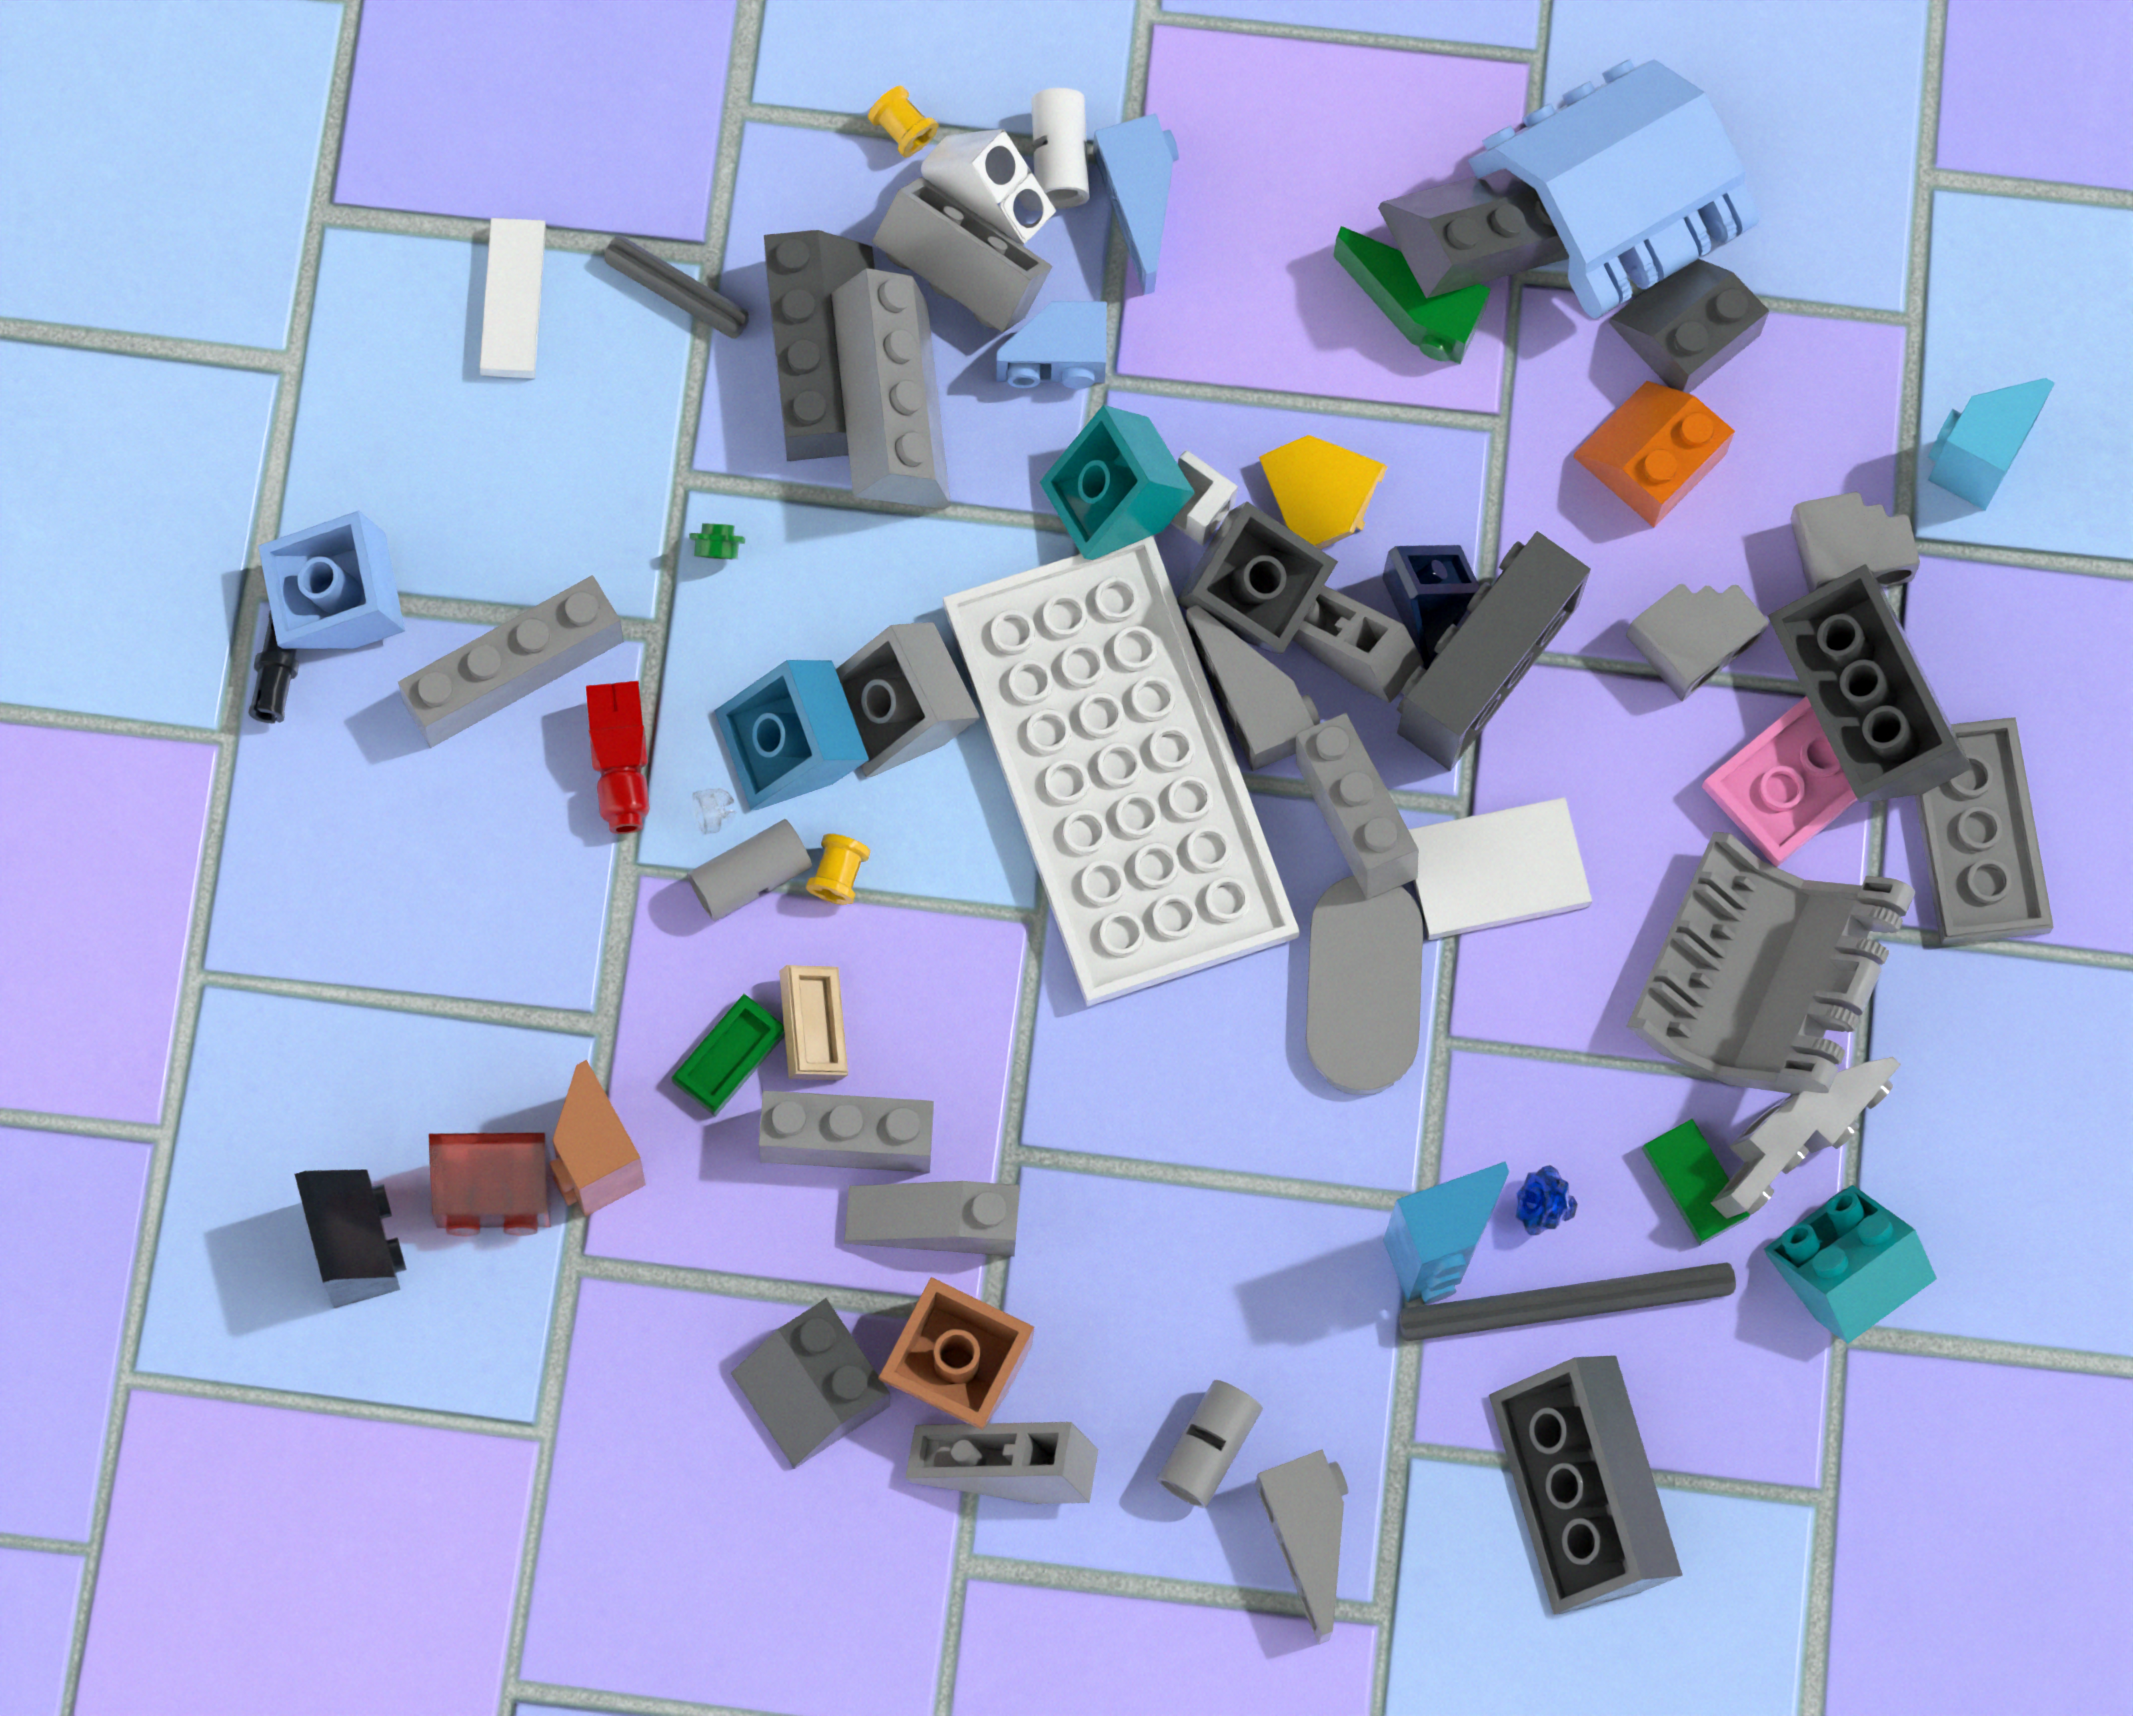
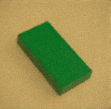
(729, 1055)
(1692, 1179)

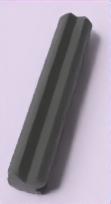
(676, 287)

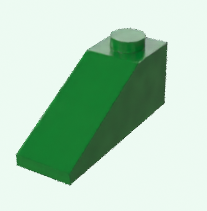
(1437, 325)

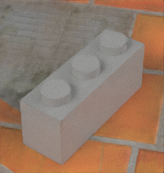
(961, 255)
(1356, 806)
(846, 1131)

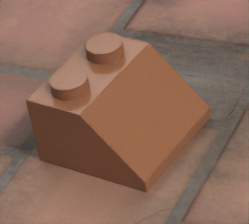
(592, 1148)
(958, 1354)

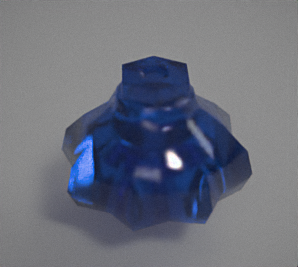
(1544, 1201)

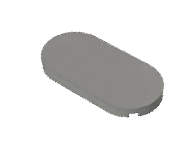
(1364, 987)

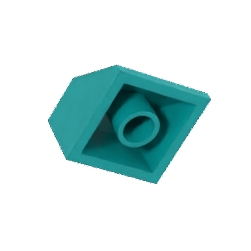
(1116, 483)

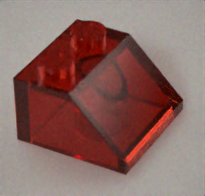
(490, 1182)

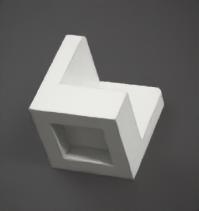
(1210, 503)

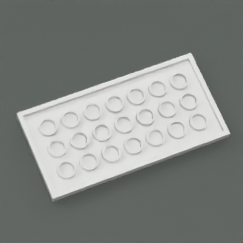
(1120, 770)

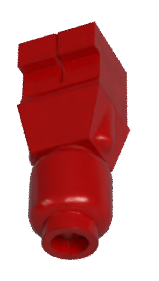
(619, 754)

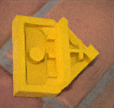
(1321, 488)

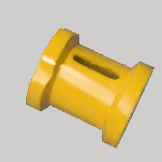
(903, 121)
(838, 869)

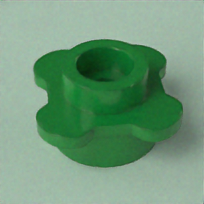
(716, 541)

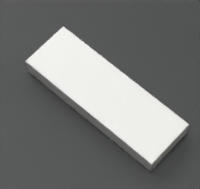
(512, 298)

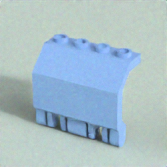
(1626, 178)

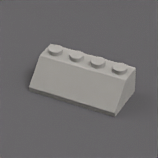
(890, 390)

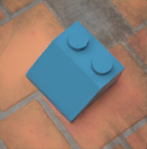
(791, 732)

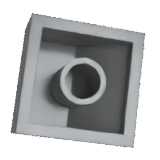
(905, 695)

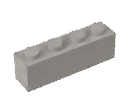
(511, 661)

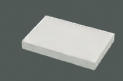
(1498, 869)

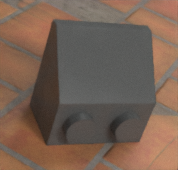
(1691, 323)
(1257, 578)
(811, 1383)

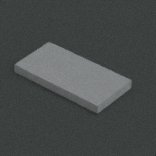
(1985, 842)

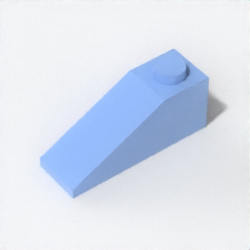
(1137, 174)

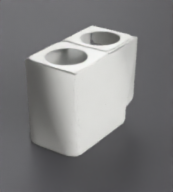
(986, 171)

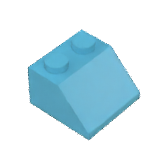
(1983, 440)

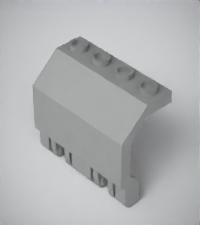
(1765, 970)

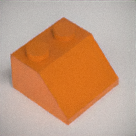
(1656, 449)

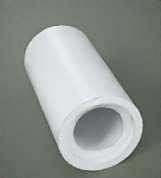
(1061, 146)

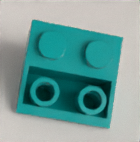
(1851, 1263)

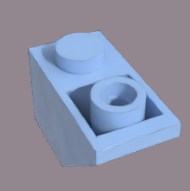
(1058, 346)

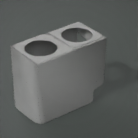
(1843, 534)
(1696, 634)

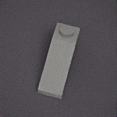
(1359, 644)
(1252, 691)
(935, 1216)
(1006, 1460)
(1306, 1518)

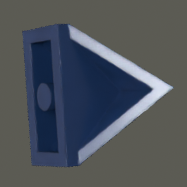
(1429, 591)

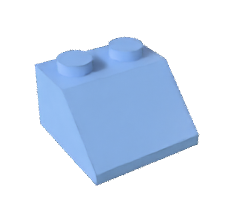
(332, 585)

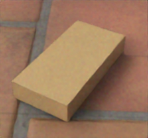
(813, 1022)

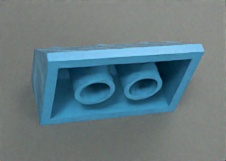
(1439, 1230)

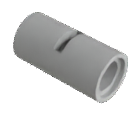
(748, 869)
(1209, 1443)

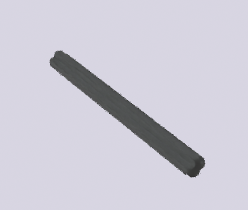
(1567, 1301)

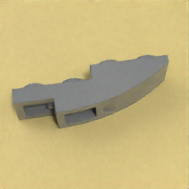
(1801, 1126)

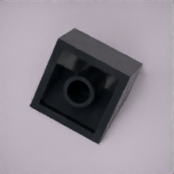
(349, 1234)

